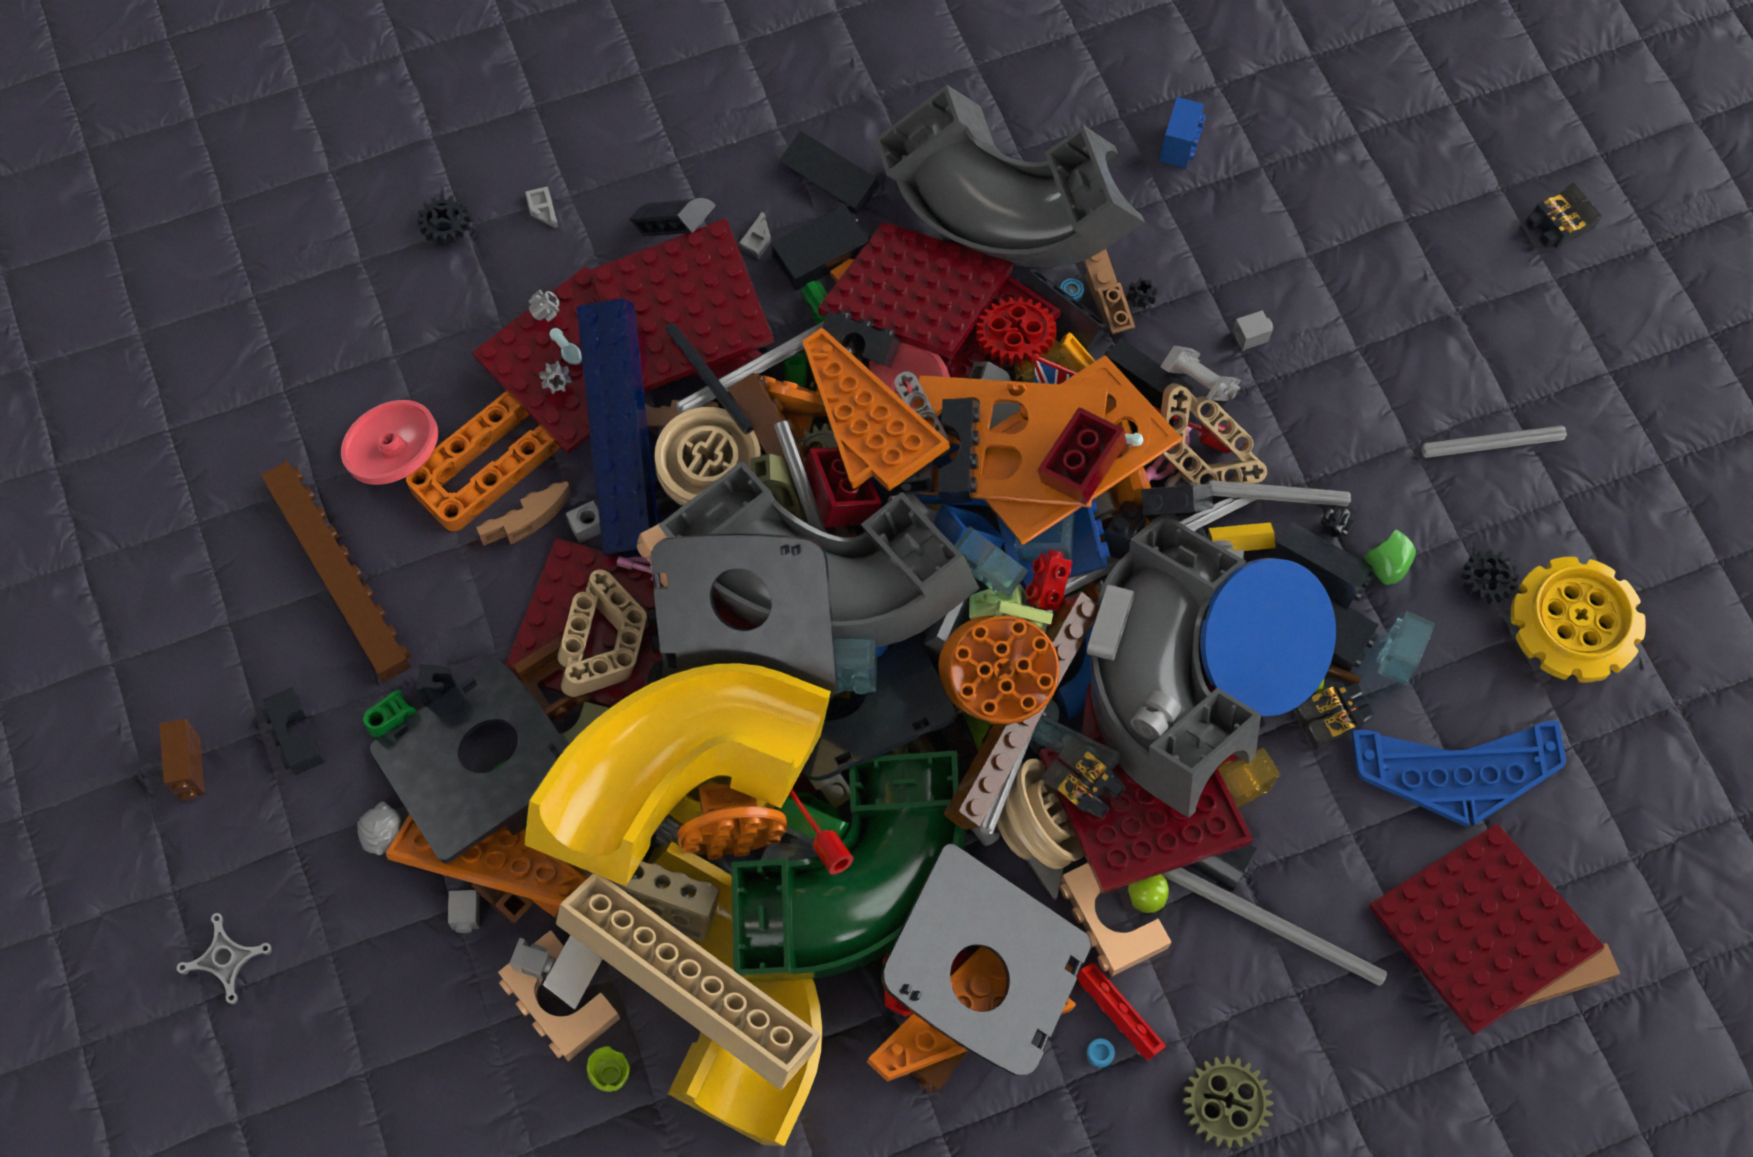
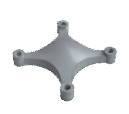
(224, 958)

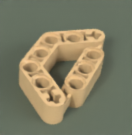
(1232, 432)
(600, 593)

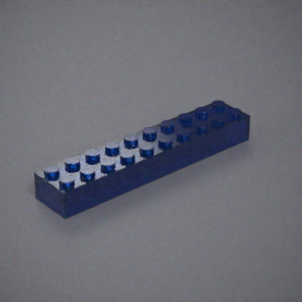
(617, 424)

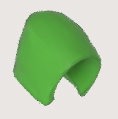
(1391, 558)

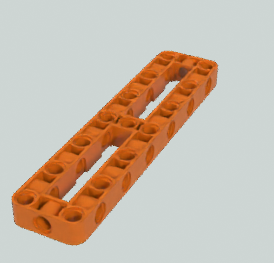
(475, 439)

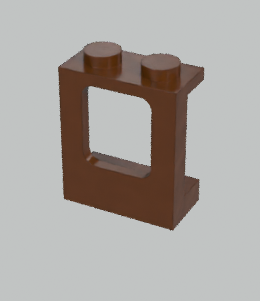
(539, 667)

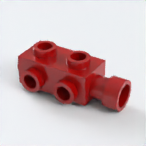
(1049, 581)

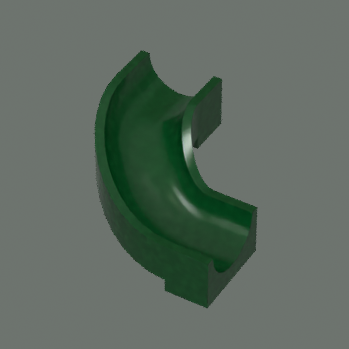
(812, 924)

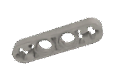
(926, 410)

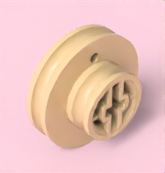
(694, 442)
(1035, 820)

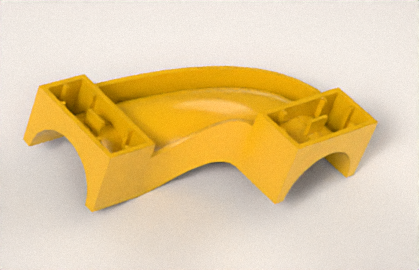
(662, 743)
(710, 1075)

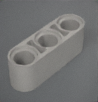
(1110, 622)

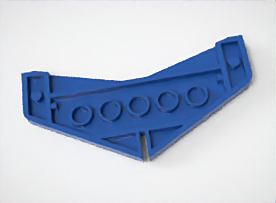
(1448, 779)

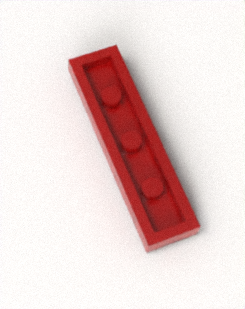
(1120, 1011)

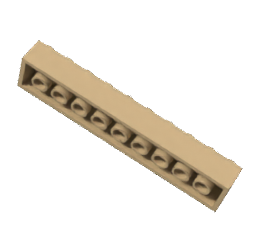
(688, 980)

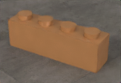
(1593, 972)

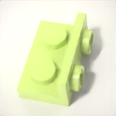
(985, 602)
(1036, 616)

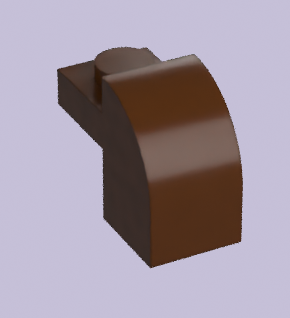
(505, 903)

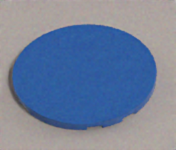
(1269, 635)

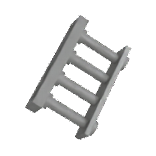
(1186, 361)

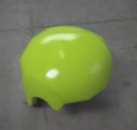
(1149, 894)
(607, 1069)

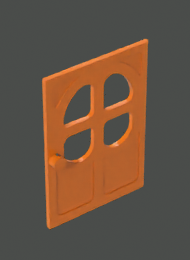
(1048, 414)
(1031, 519)

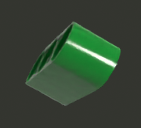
(824, 820)

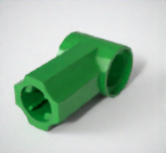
(814, 296)

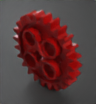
(1016, 331)

